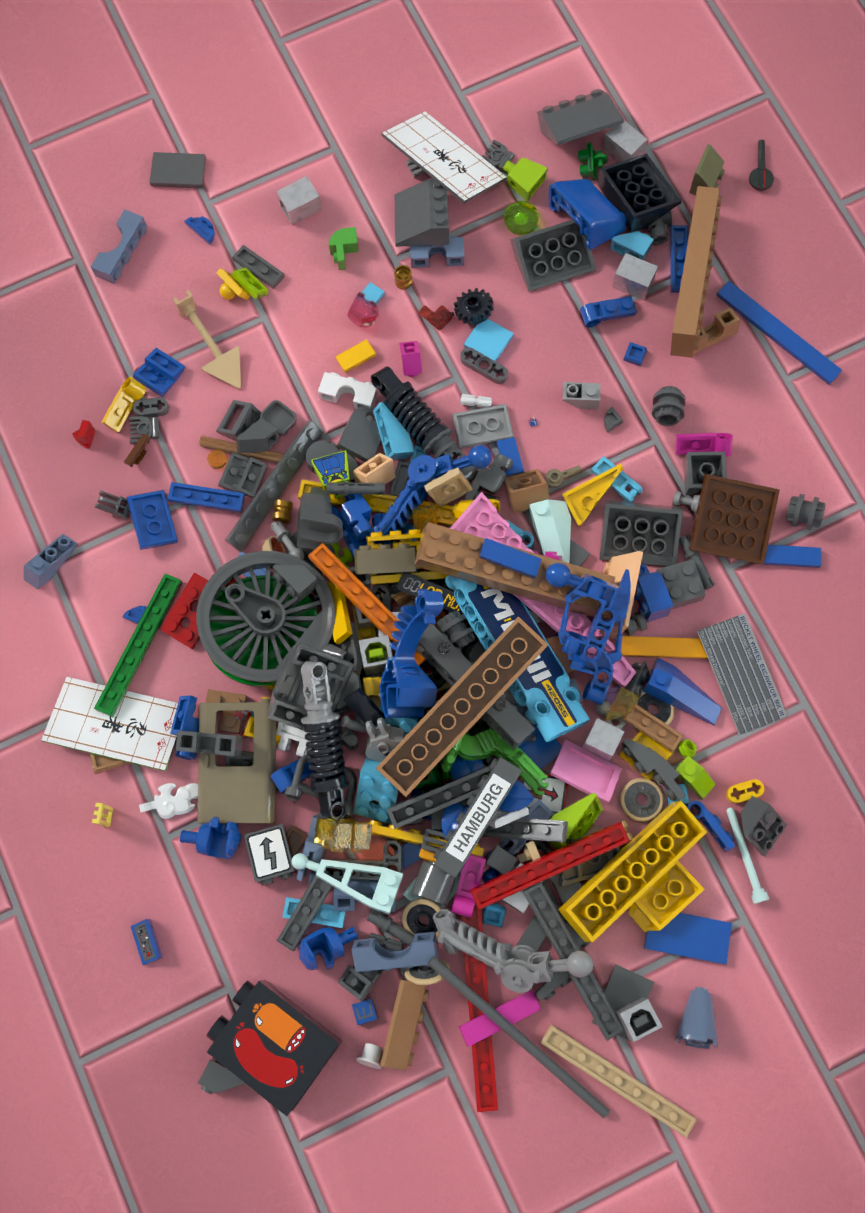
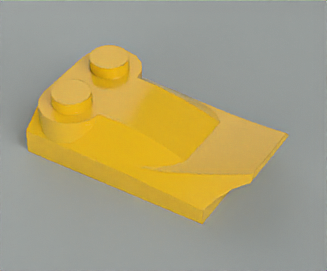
(665, 899)

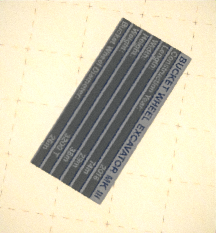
(742, 673)

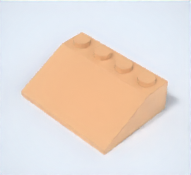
(616, 568)

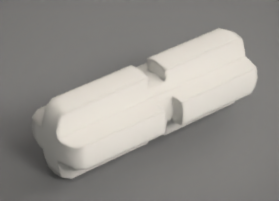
(471, 400)

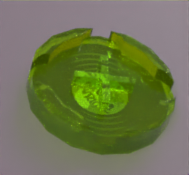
(521, 218)

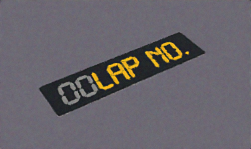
(411, 584)

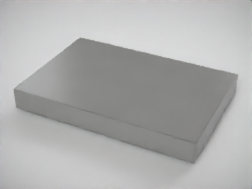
(482, 426)

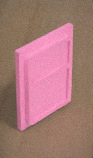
(586, 771)

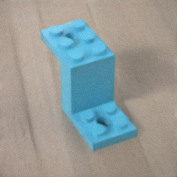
(375, 786)

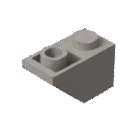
(582, 394)

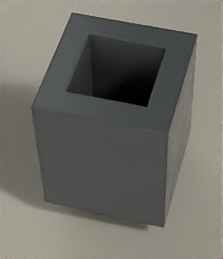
(501, 861)

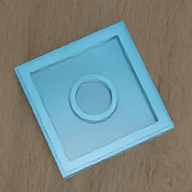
(489, 339)

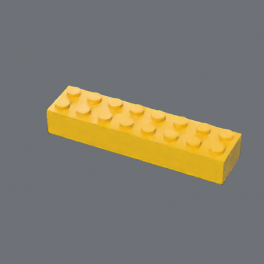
(632, 871)

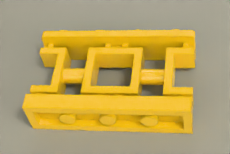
(403, 539)

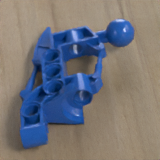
(575, 645)

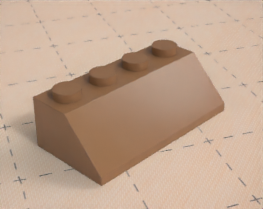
(403, 1025)

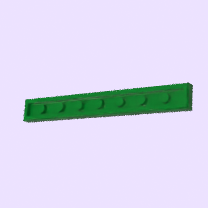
(138, 645)

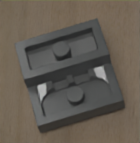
(242, 474)

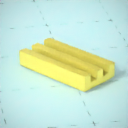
(100, 815)

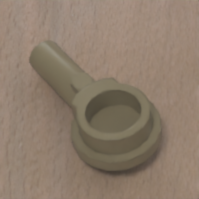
(555, 477)

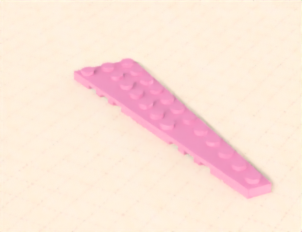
(484, 521)

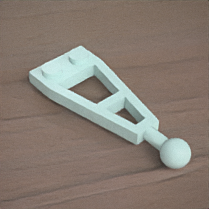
(385, 890)

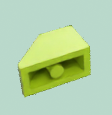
(695, 777)

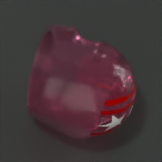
(363, 312)

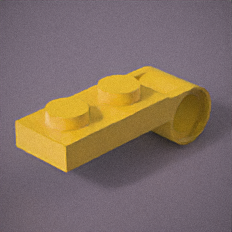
(123, 403)

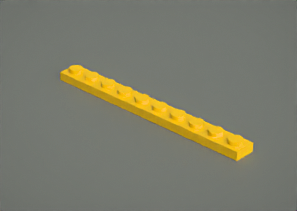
(381, 503)

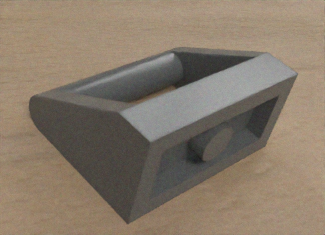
(248, 416)

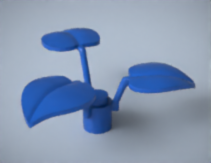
(515, 800)

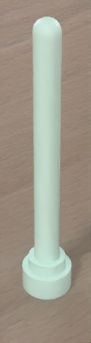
(759, 894)

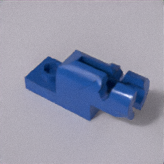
(357, 515)
(185, 722)

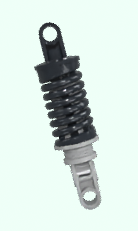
(323, 742)

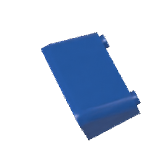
(589, 209)

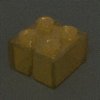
(343, 834)

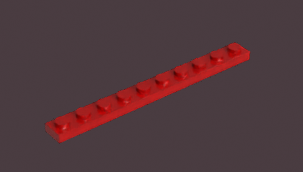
(483, 1050)

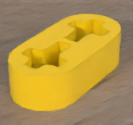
(743, 787)

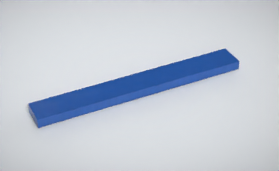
(779, 332)

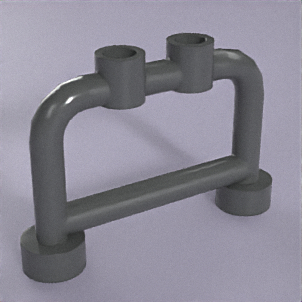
(296, 789)

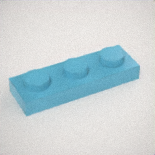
(325, 915)

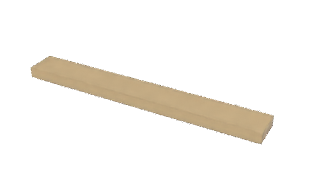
(618, 1081)

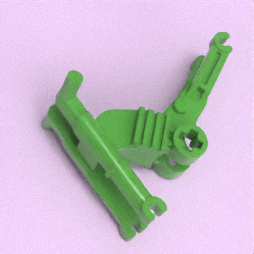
(489, 744)

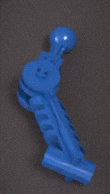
(420, 473)

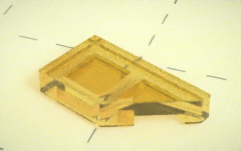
(623, 704)

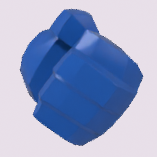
(214, 838)
(326, 944)

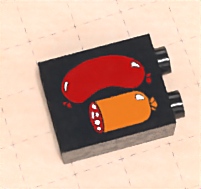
(272, 1045)

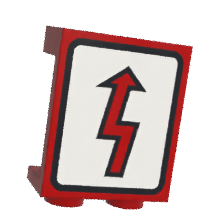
(554, 795)

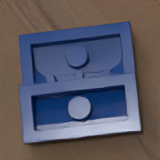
(159, 372)

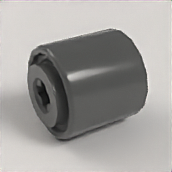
(433, 883)

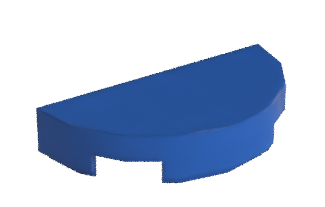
(202, 227)

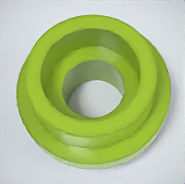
(687, 748)

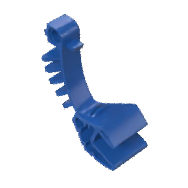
(404, 684)

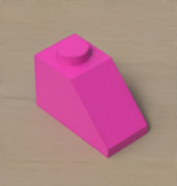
(411, 358)

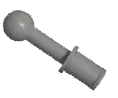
(283, 536)

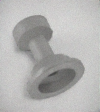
(679, 499)

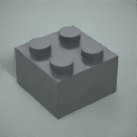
(701, 463)
(683, 583)

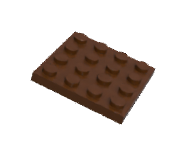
(734, 519)

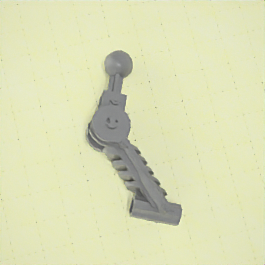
(517, 965)

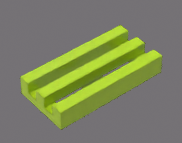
(250, 283)

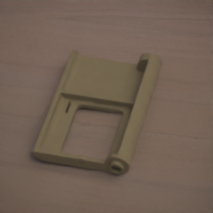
(238, 792)

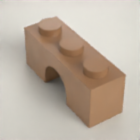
(722, 327)

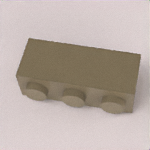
(384, 559)

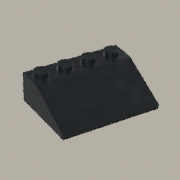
(638, 191)

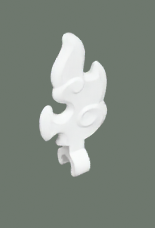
(169, 805)

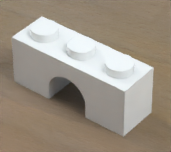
(334, 386)

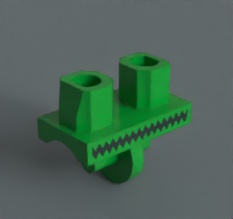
(593, 160)

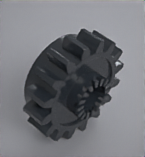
(473, 306)

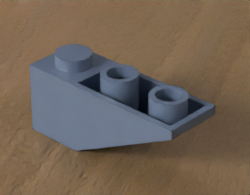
(48, 561)

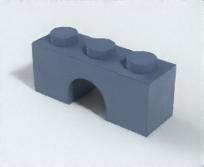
(452, 252)
(344, 902)

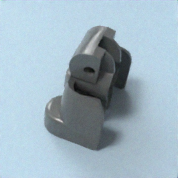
(316, 524)

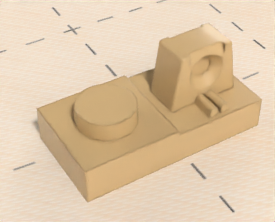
(530, 853)

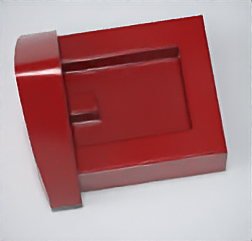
(85, 434)

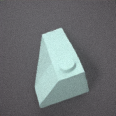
(552, 526)

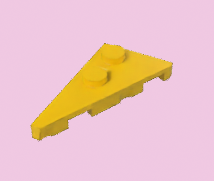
(586, 496)

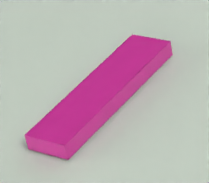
(512, 1010)

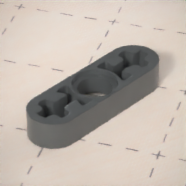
(482, 358)

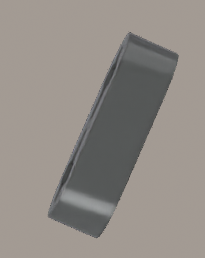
(151, 407)
(386, 597)

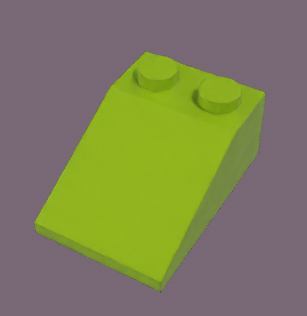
(579, 818)

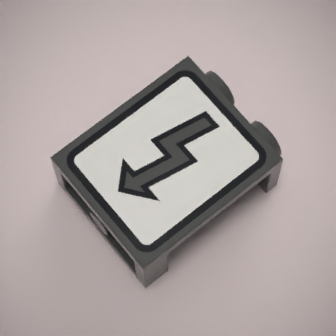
(269, 854)

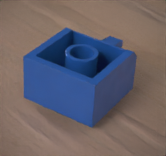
(652, 595)

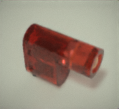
(439, 318)

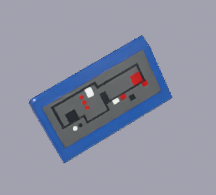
(146, 941)

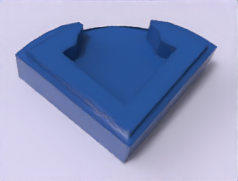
(134, 614)

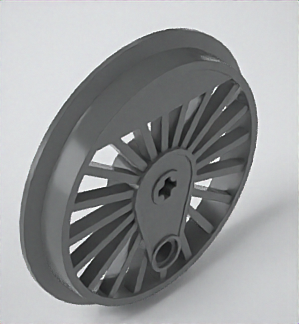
(254, 606)

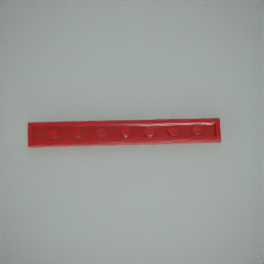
(549, 865)

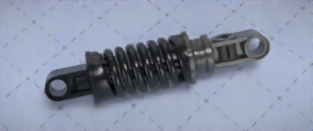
(418, 418)

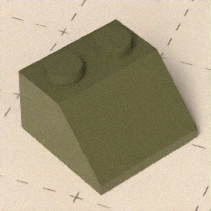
(708, 170)

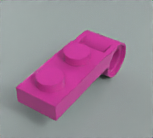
(704, 443)
(469, 878)

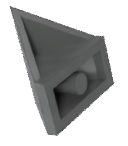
(359, 983)

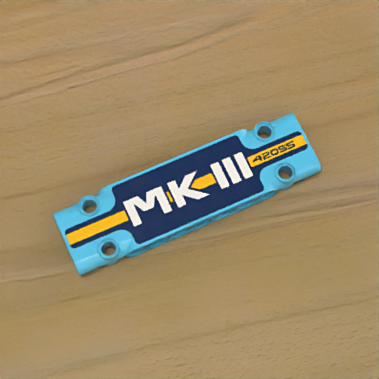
(545, 682)

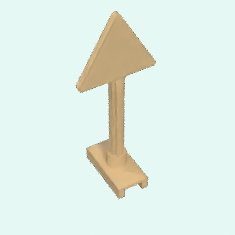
(225, 366)

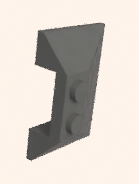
(288, 696)

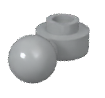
(604, 709)

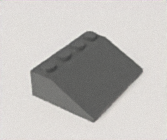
(579, 117)
(422, 215)
(552, 255)
(642, 528)

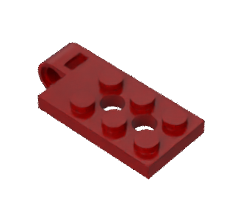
(183, 609)

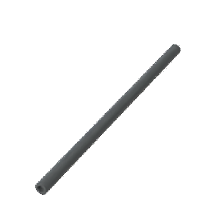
(519, 1037)

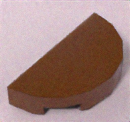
(138, 452)

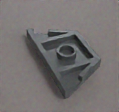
(586, 869)

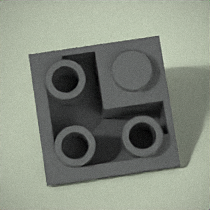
(761, 824)

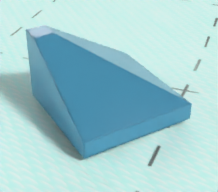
(494, 915)

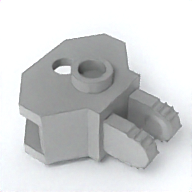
(382, 739)

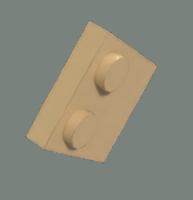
(448, 487)

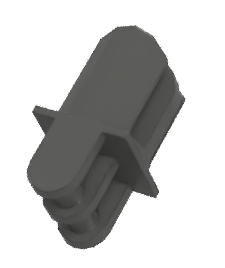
(111, 504)

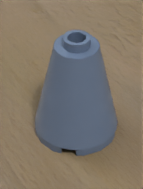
(698, 1021)

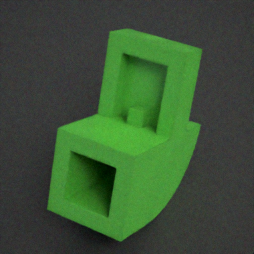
(343, 242)

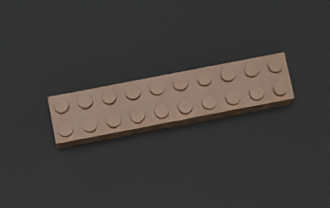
(696, 272)
(458, 556)
(462, 706)

